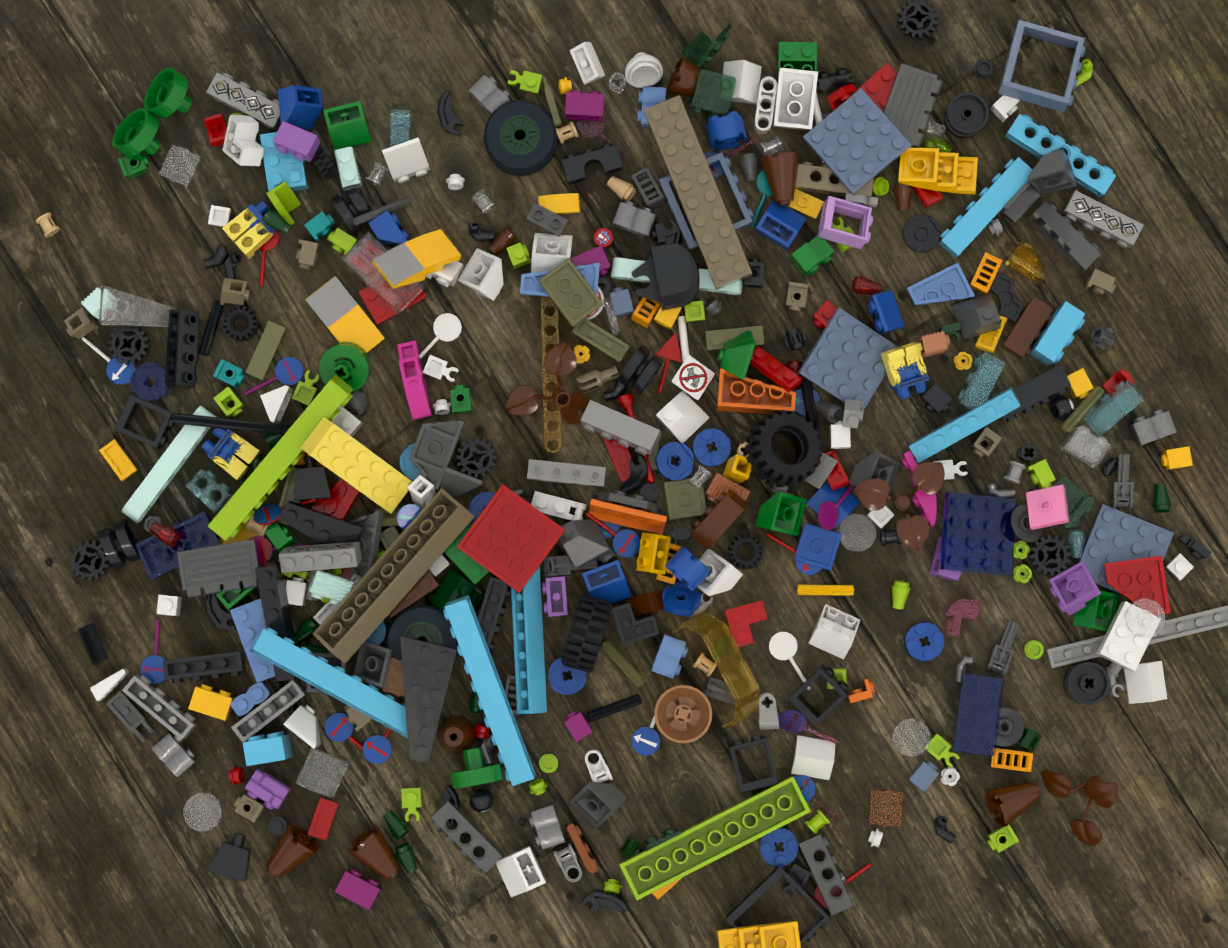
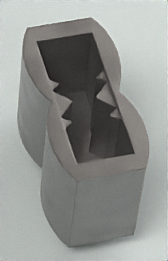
(488, 94)
(634, 219)
(1153, 428)
(174, 754)
(547, 826)

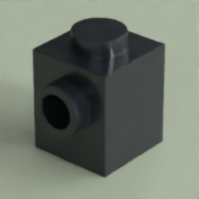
(936, 400)

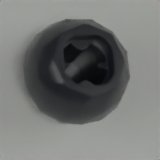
(1061, 408)
(481, 800)

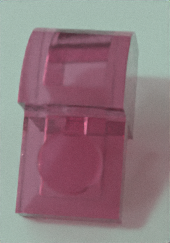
(960, 609)

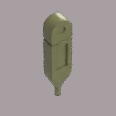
(551, 103)

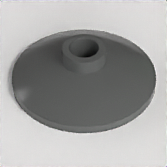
(1021, 524)
(1015, 729)

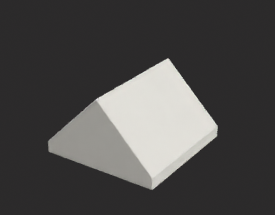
(747, 80)
(277, 402)
(1145, 683)
(813, 757)

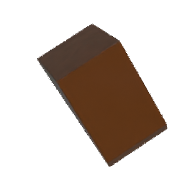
(647, 603)

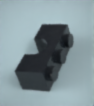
(607, 157)

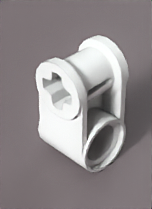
(598, 768)

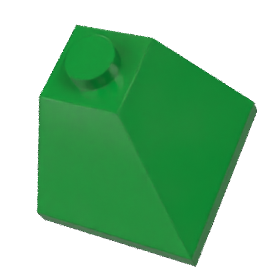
(737, 354)
(782, 513)
(1098, 612)

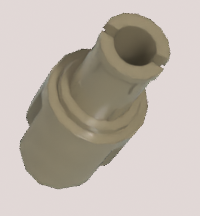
(594, 379)

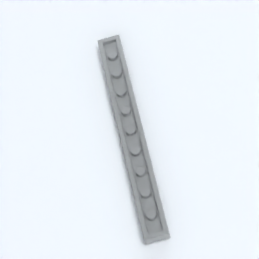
(1172, 629)

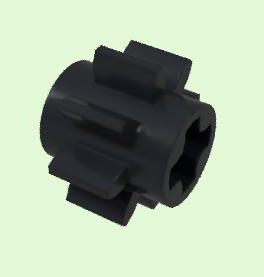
(795, 339)

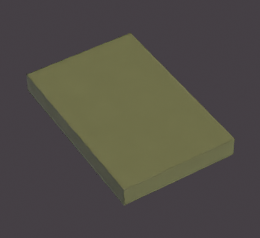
(570, 292)

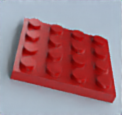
(511, 538)

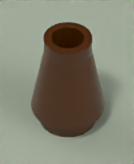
(902, 195)
(502, 241)

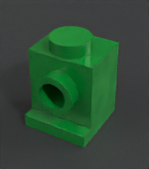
(133, 171)
(464, 406)
(280, 536)

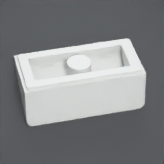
(587, 62)

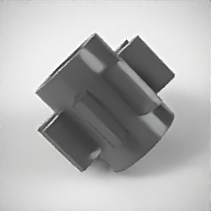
(1102, 337)

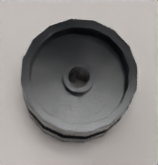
(965, 104)
(352, 209)
(641, 370)
(119, 544)
(1097, 686)

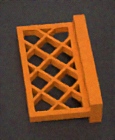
(627, 517)

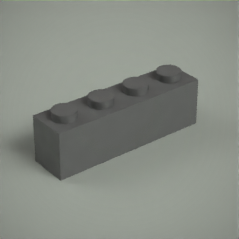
(1064, 237)

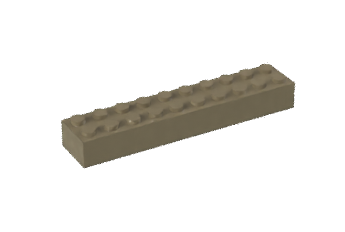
(697, 192)
(393, 575)

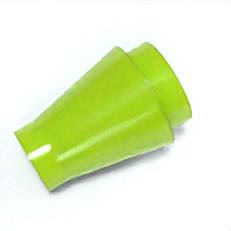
(900, 593)

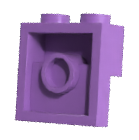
(1074, 588)

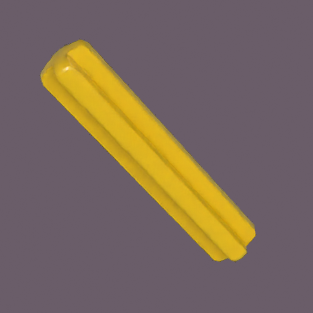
(843, 590)

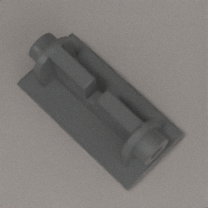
(547, 219)
(719, 690)

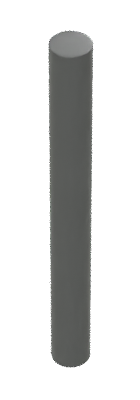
(373, 214)

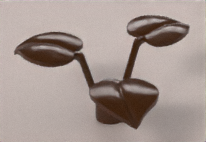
(558, 360)
(874, 496)
(1095, 789)

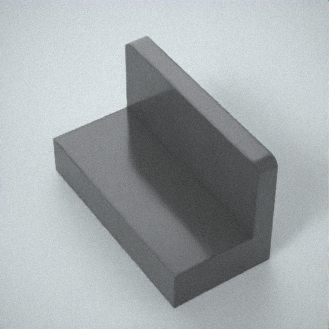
(1020, 202)

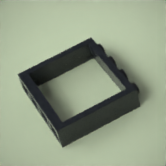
(809, 933)

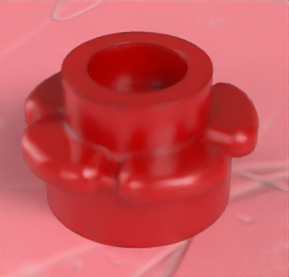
(482, 731)
(236, 775)

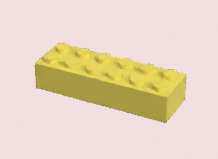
(356, 465)

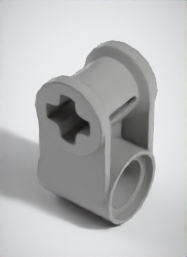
(767, 715)
(568, 862)

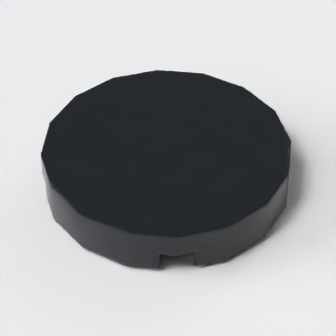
(921, 233)

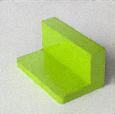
(284, 200)

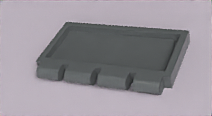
(910, 100)
(217, 566)

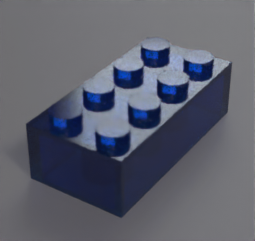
(163, 559)
(979, 714)

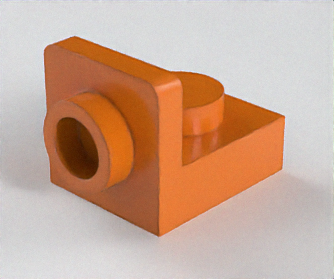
(858, 695)

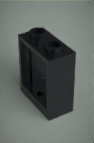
(127, 415)
(805, 708)
(758, 783)

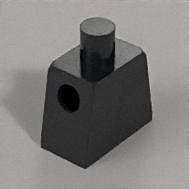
(311, 482)
(232, 859)

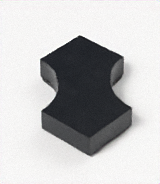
(1009, 305)

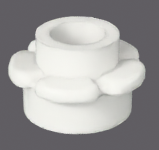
(455, 182)
(442, 407)
(950, 781)
(875, 838)

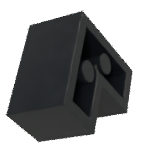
(632, 630)

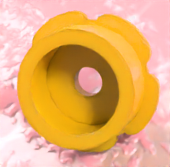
(564, 85)
(583, 349)
(967, 364)

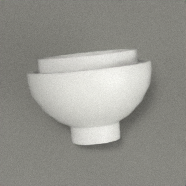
(643, 70)

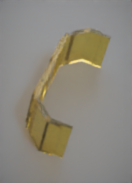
(729, 661)

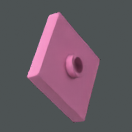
(1047, 507)

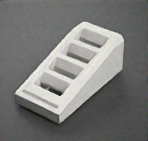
(104, 687)

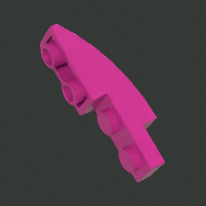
(413, 380)
(925, 502)

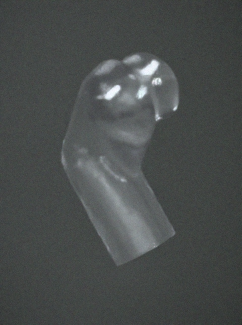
(934, 128)

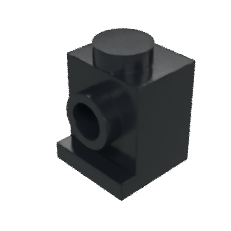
(755, 282)

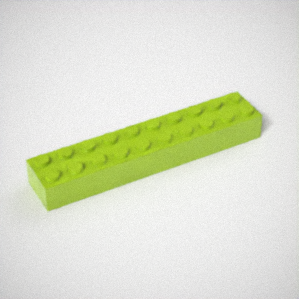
(277, 462)
(714, 838)

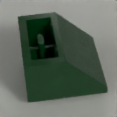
(455, 587)

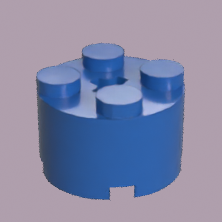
(725, 131)
(687, 568)

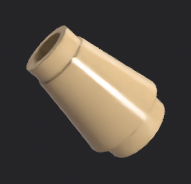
(622, 188)

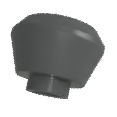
(357, 403)

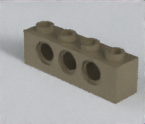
(824, 186)

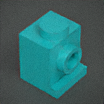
(320, 225)
(222, 369)

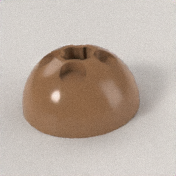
(696, 717)

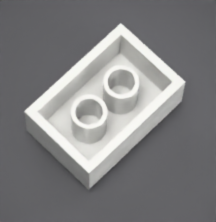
(1121, 644)

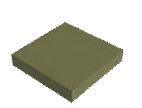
(684, 499)

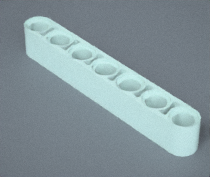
(623, 268)
(165, 469)

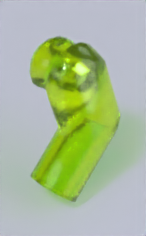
(938, 143)

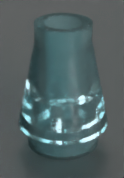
(1076, 542)

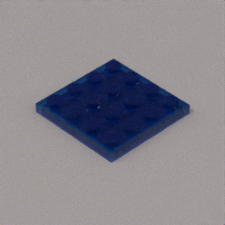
(978, 534)

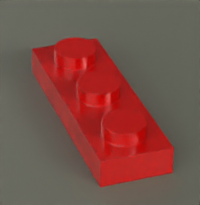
(774, 369)

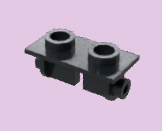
(840, 77)
(680, 534)

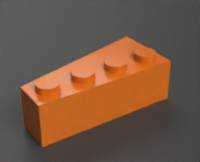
(751, 396)

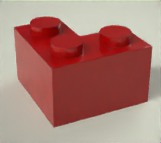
(740, 618)

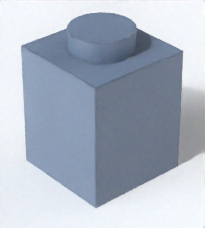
(621, 302)
(923, 775)

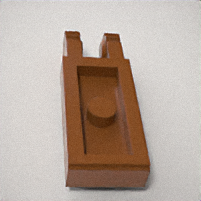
(581, 848)

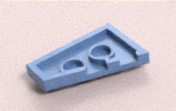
(941, 287)

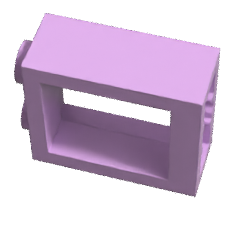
(850, 209)

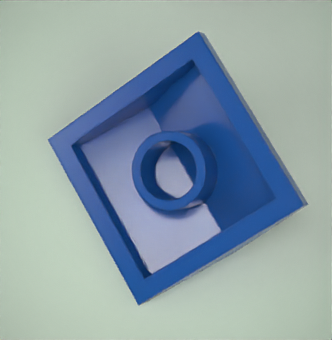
(826, 494)

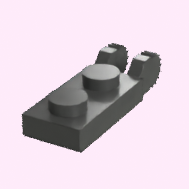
(129, 715)

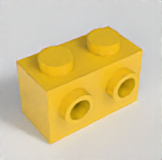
(653, 553)
(211, 702)

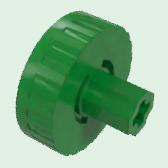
(167, 94)
(137, 134)
(355, 376)
(475, 771)

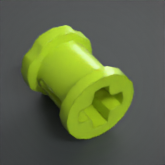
(817, 822)

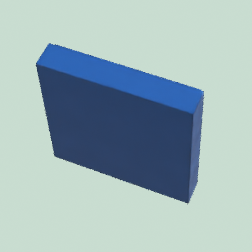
(817, 546)

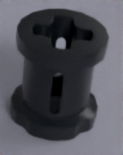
(1021, 452)
(888, 537)

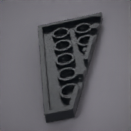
(426, 681)

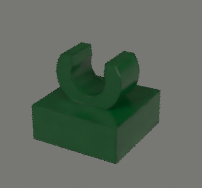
(952, 329)
(1030, 740)
(630, 847)

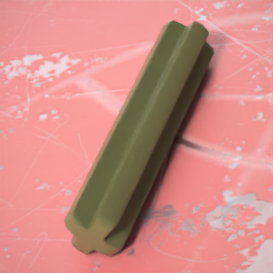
(1082, 409)
(622, 663)

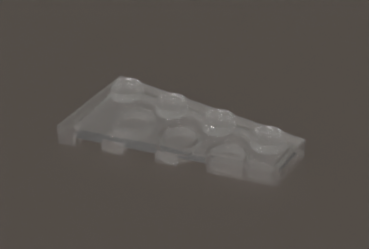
(131, 310)

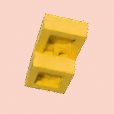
(561, 203)

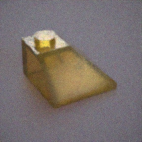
(1026, 262)

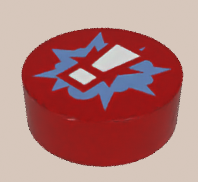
(603, 237)

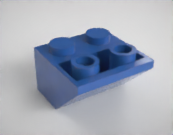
(300, 106)
(780, 225)
(387, 230)
(885, 313)
(607, 582)

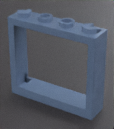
(1033, 95)
(739, 196)

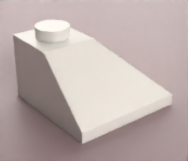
(549, 251)
(483, 274)
(682, 417)
(722, 574)
(305, 725)

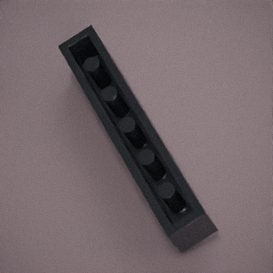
(275, 606)

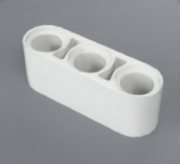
(765, 96)

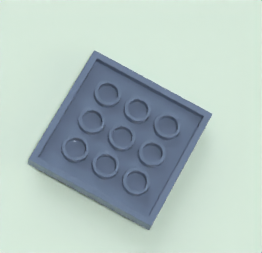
(857, 141)
(847, 359)
(1121, 538)

